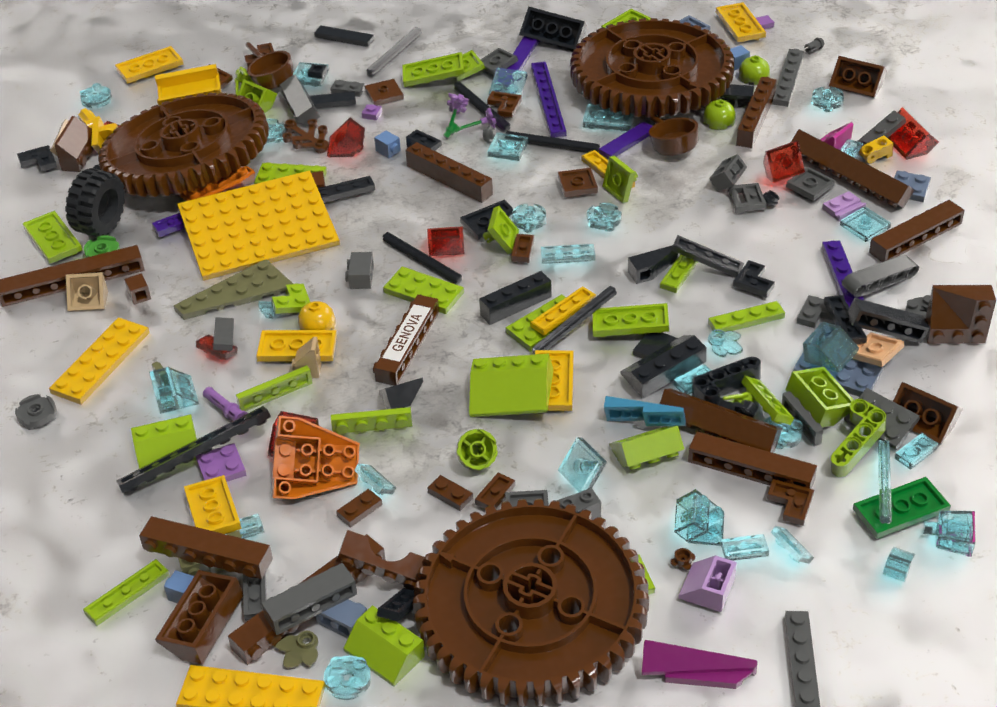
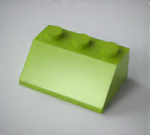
(820, 395)
(162, 438)
(648, 446)
(385, 645)

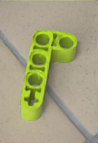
(869, 422)

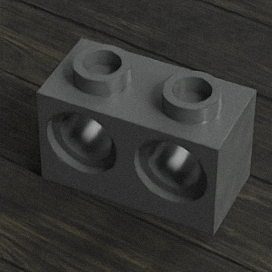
(728, 173)

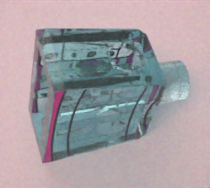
(953, 531)

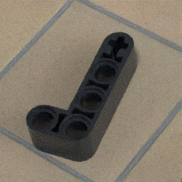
(725, 379)

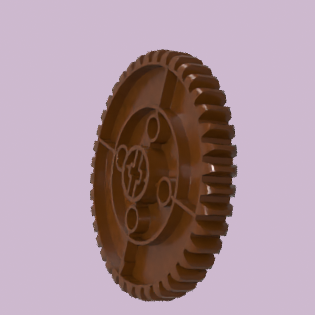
(652, 67)
(185, 144)
(548, 578)

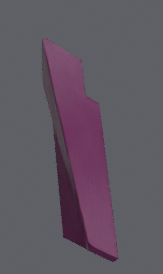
(695, 666)

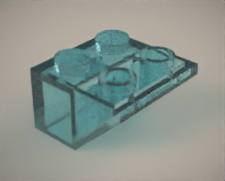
(829, 347)
(173, 389)
(699, 519)

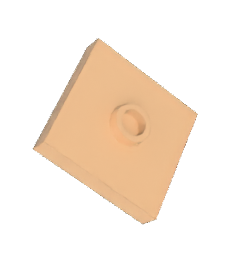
(878, 349)

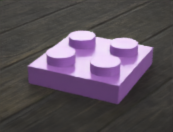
(221, 462)

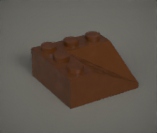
(960, 313)

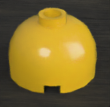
(316, 316)

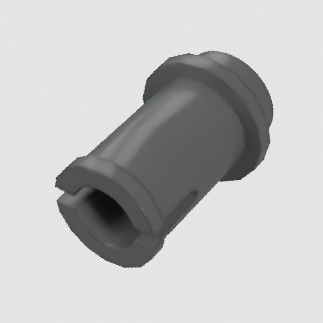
(818, 43)

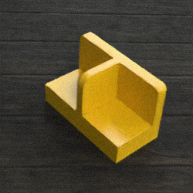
(100, 133)

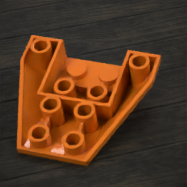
(243, 177)
(311, 459)

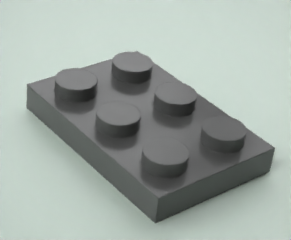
(898, 419)

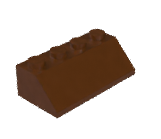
(200, 616)

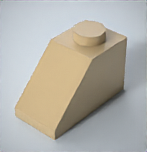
(310, 356)

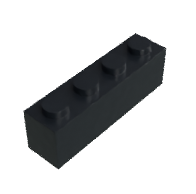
(515, 297)
(888, 320)

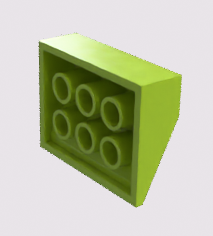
(510, 385)

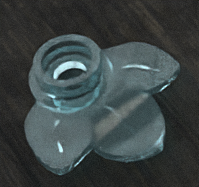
(725, 342)

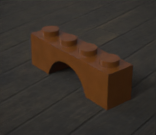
(358, 554)

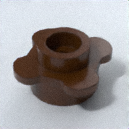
(683, 558)

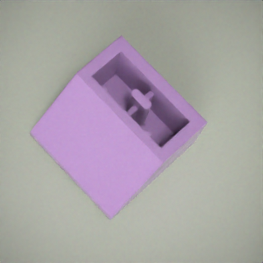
(709, 582)

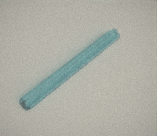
(885, 505)

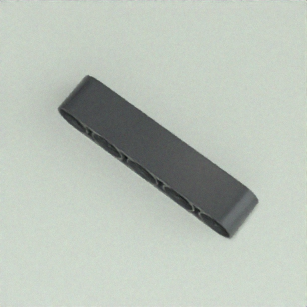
(880, 276)

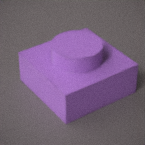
(371, 112)

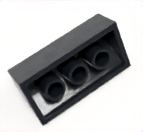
(553, 28)
(665, 365)

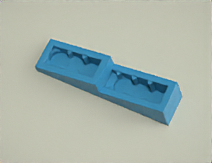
(651, 413)

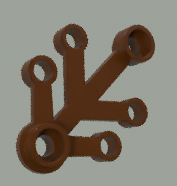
(320, 144)

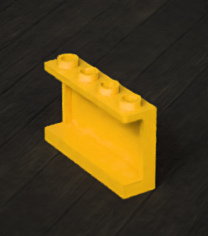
(188, 82)

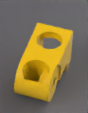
(877, 149)

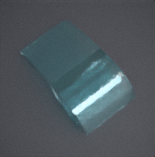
(898, 564)

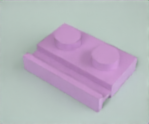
(843, 205)

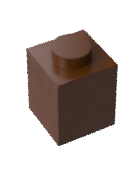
(137, 289)

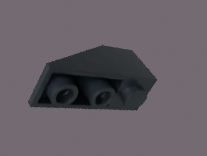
(650, 264)

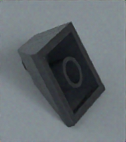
(401, 394)

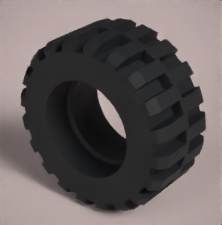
(95, 202)

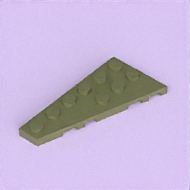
(238, 289)

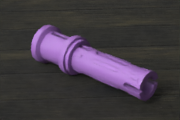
(229, 410)

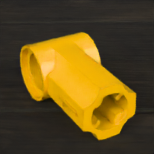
(87, 117)

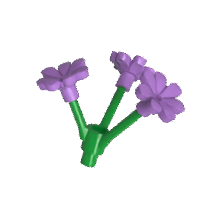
(458, 104)

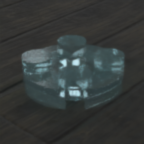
(95, 95)
(827, 98)
(276, 131)
(529, 217)
(596, 217)
(793, 433)
(343, 666)

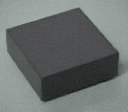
(317, 71)

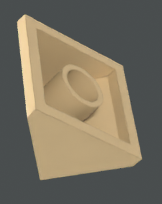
(86, 291)

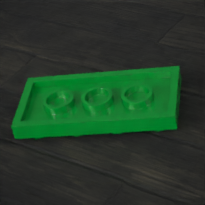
(910, 505)

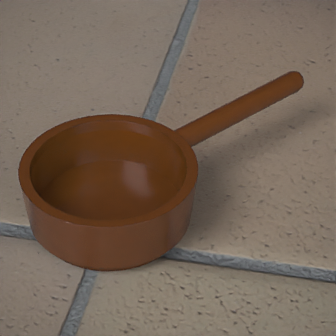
(271, 68)
(673, 135)

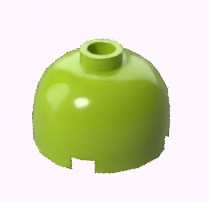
(753, 69)
(719, 115)
(476, 449)

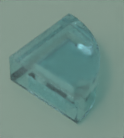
(267, 309)

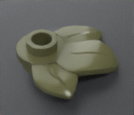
(297, 651)

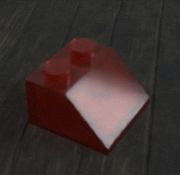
(346, 140)
(783, 162)

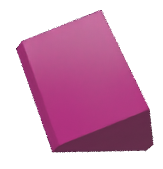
(839, 136)

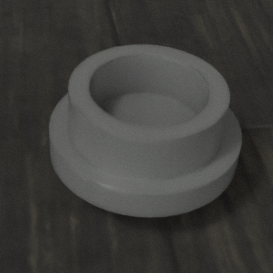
(489, 133)

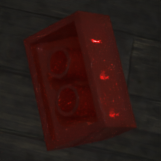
(912, 138)

